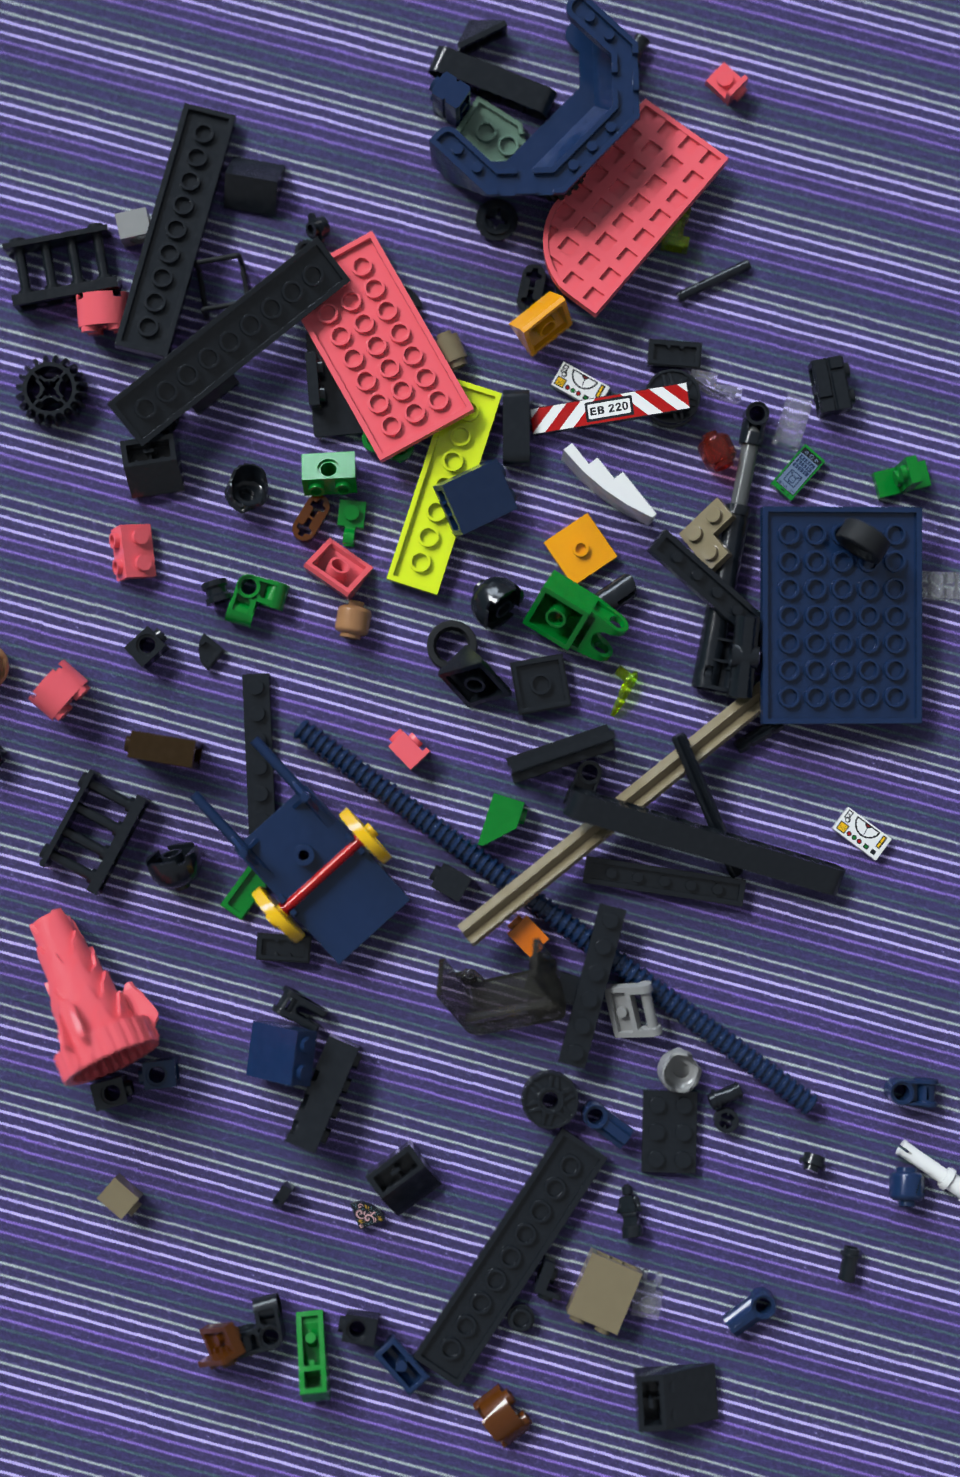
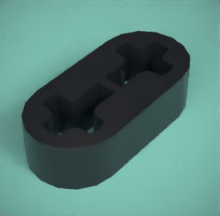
(525, 288)

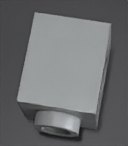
(133, 226)

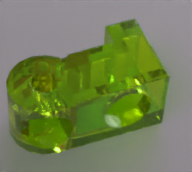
(674, 240)

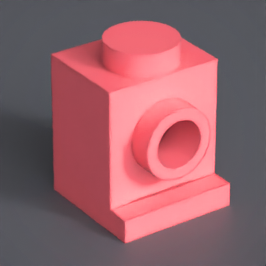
(408, 748)

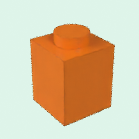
(524, 931)

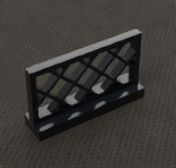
(561, 753)

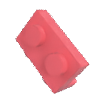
(132, 552)

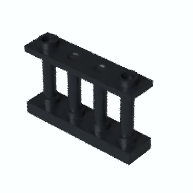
(54, 293)
(108, 854)

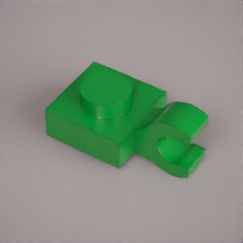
(351, 517)

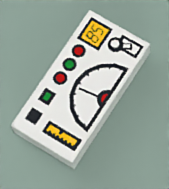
(578, 384)
(861, 833)

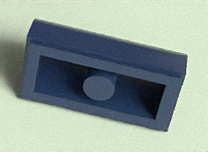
(401, 1364)

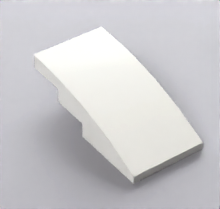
(615, 491)

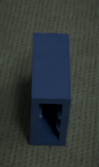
(476, 497)
(281, 1053)

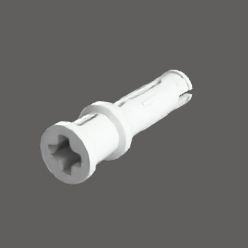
(946, 1178)

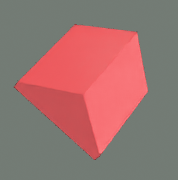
(338, 568)

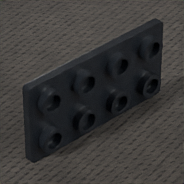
(328, 406)

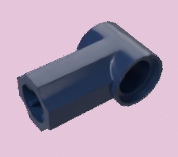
(608, 1124)
(747, 1313)

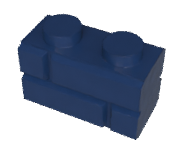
(450, 98)

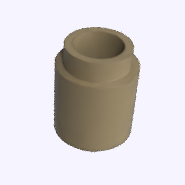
(452, 349)

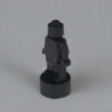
(629, 1207)

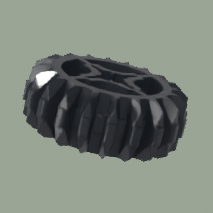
(44, 398)

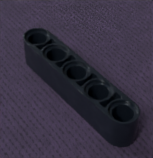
(495, 83)

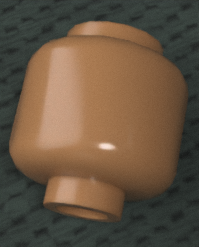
(353, 620)

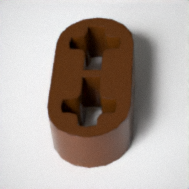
(306, 514)

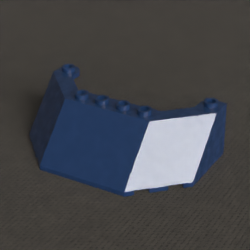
(575, 134)

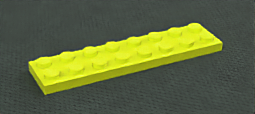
(426, 534)

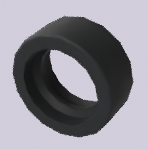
(863, 540)
(442, 628)

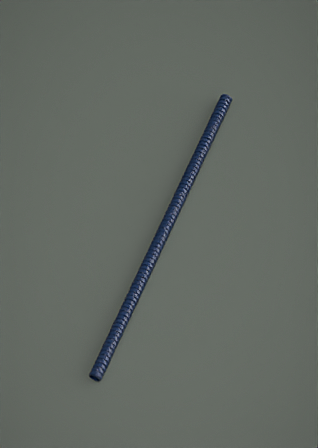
(555, 916)

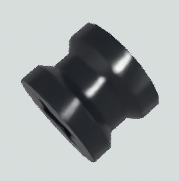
(216, 592)

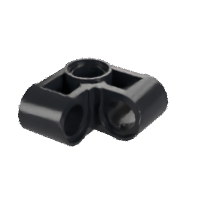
(267, 1316)

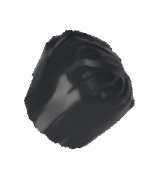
(247, 488)

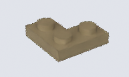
(703, 533)

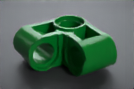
(267, 593)

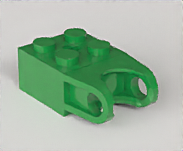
(574, 617)

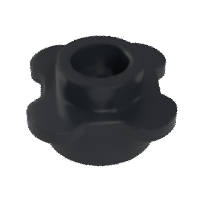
(317, 227)

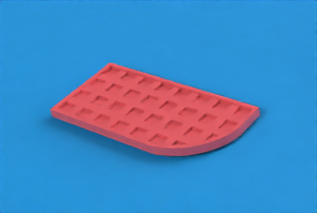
(626, 207)

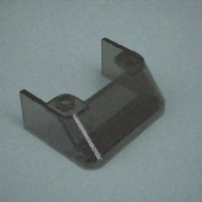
(504, 1000)

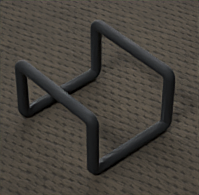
(205, 309)

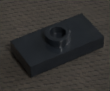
(674, 354)
(281, 948)

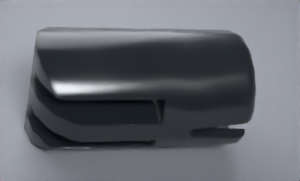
(619, 591)

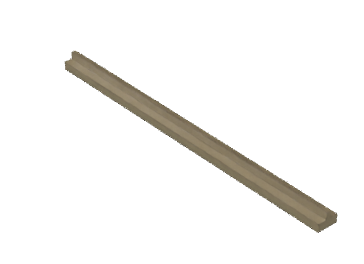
(588, 836)

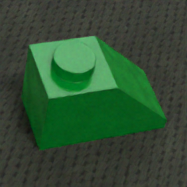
(502, 818)

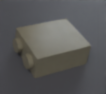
(603, 1292)

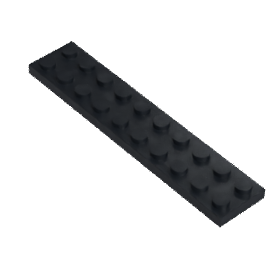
(175, 232)
(228, 342)
(509, 1257)

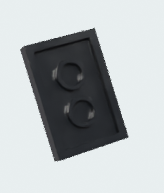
(669, 1131)

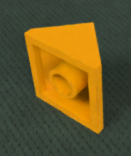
(542, 322)

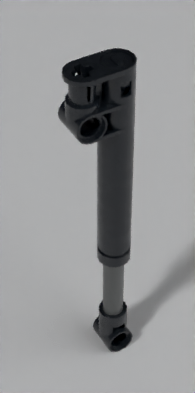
(711, 664)

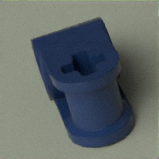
(917, 1091)

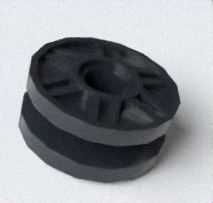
(670, 377)
(557, 1114)

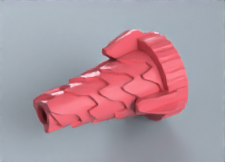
(95, 1022)

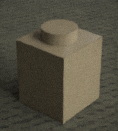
(121, 1197)

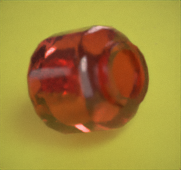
(717, 451)

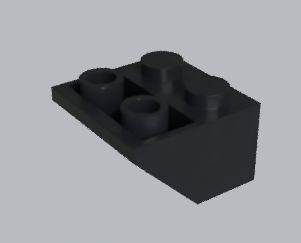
(153, 467)
(403, 1178)

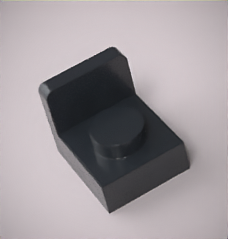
(546, 1274)

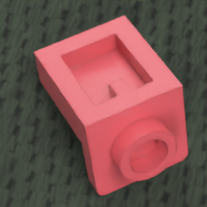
(727, 84)

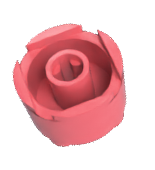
(100, 311)
(59, 690)

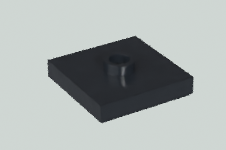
(540, 684)

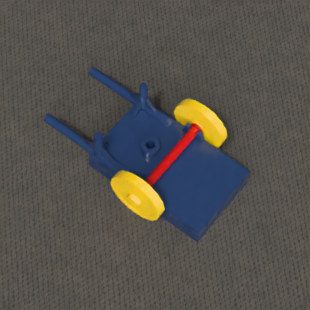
(336, 890)

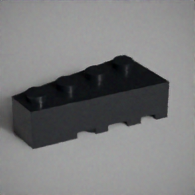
(322, 1095)

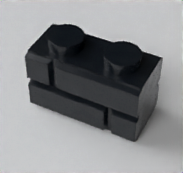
(831, 386)

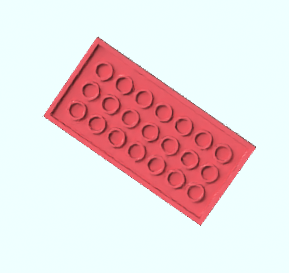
(384, 354)

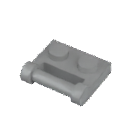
(625, 1013)

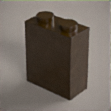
(164, 749)

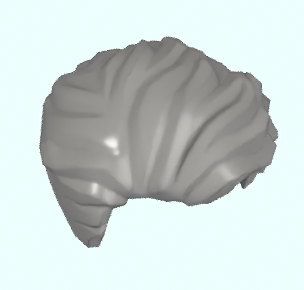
(678, 1070)

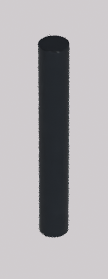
(713, 280)

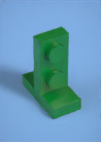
(903, 478)

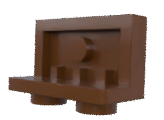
(222, 1345)

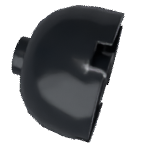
(494, 601)
(175, 867)

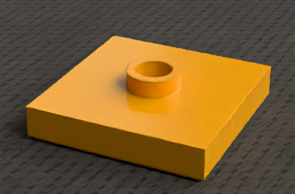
(580, 549)

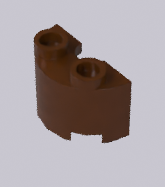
(501, 1416)

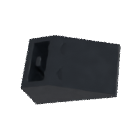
(674, 1396)

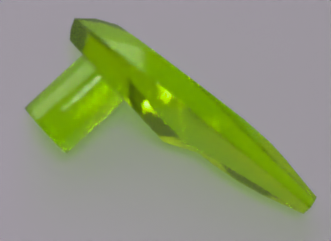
(626, 688)

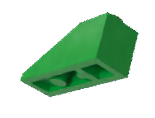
(312, 1356)

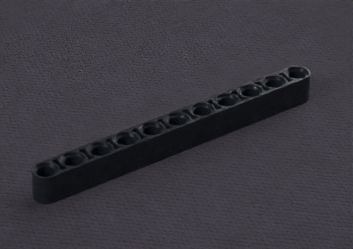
(703, 841)

